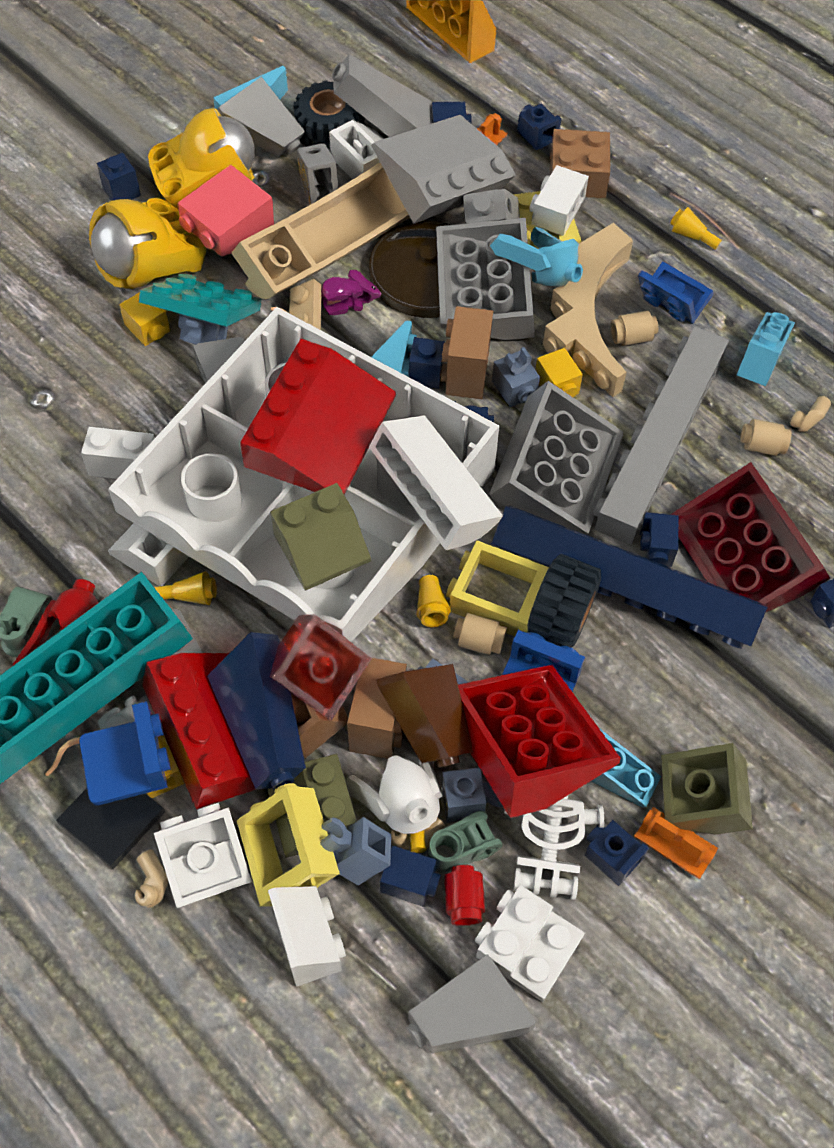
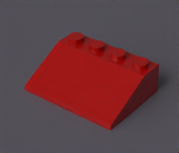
(316, 420)
(196, 727)
(533, 738)

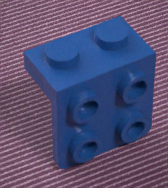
(675, 291)
(533, 651)
(125, 758)

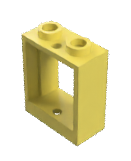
(507, 563)
(306, 823)

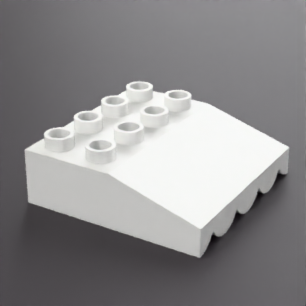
(209, 506)

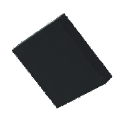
(112, 827)

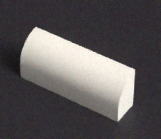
(434, 481)

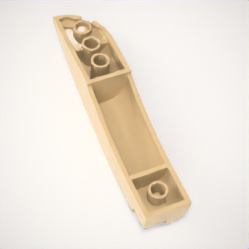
(320, 233)

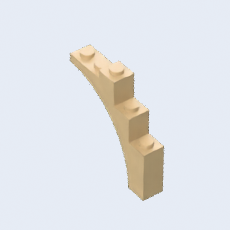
(575, 309)

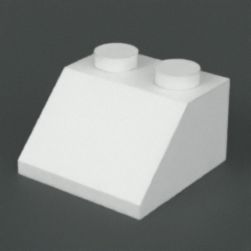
(306, 932)

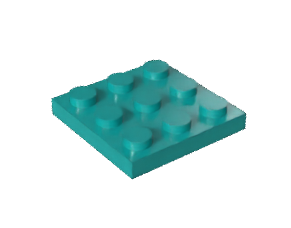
(201, 300)

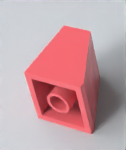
(226, 211)

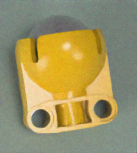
(199, 154)
(142, 242)

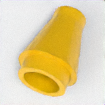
(432, 604)

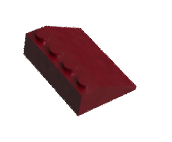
(749, 541)

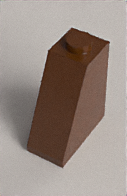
(429, 712)

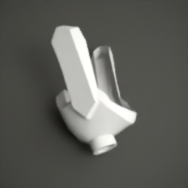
(406, 795)

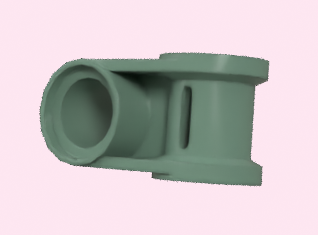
(21, 618)
(469, 840)

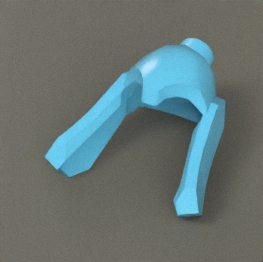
(554, 260)

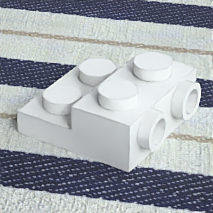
(201, 855)
(528, 942)

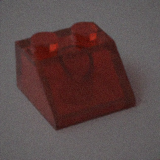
(318, 664)

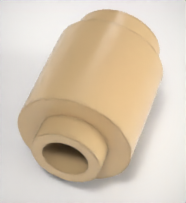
(634, 328)
(765, 437)
(480, 634)

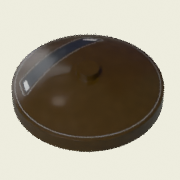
(407, 269)

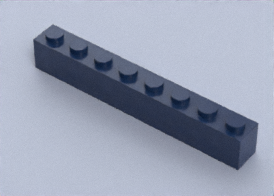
(635, 577)

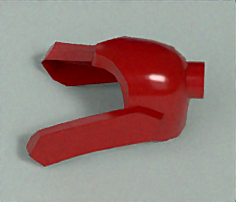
(67, 608)

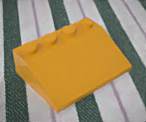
(459, 23)

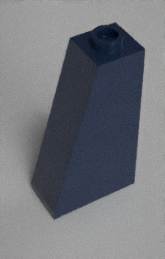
(259, 712)

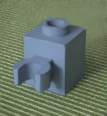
(200, 331)
(515, 377)
(466, 794)
(359, 849)

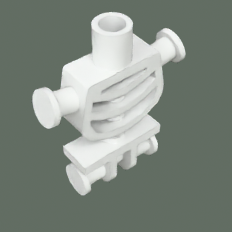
(551, 844)

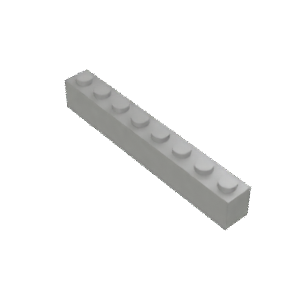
(661, 436)

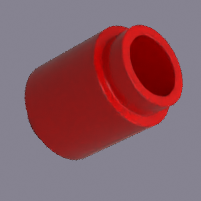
(464, 895)

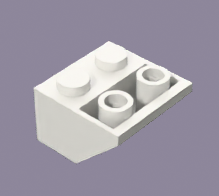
(352, 148)
(147, 554)

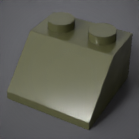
(320, 536)
(707, 790)
(331, 792)

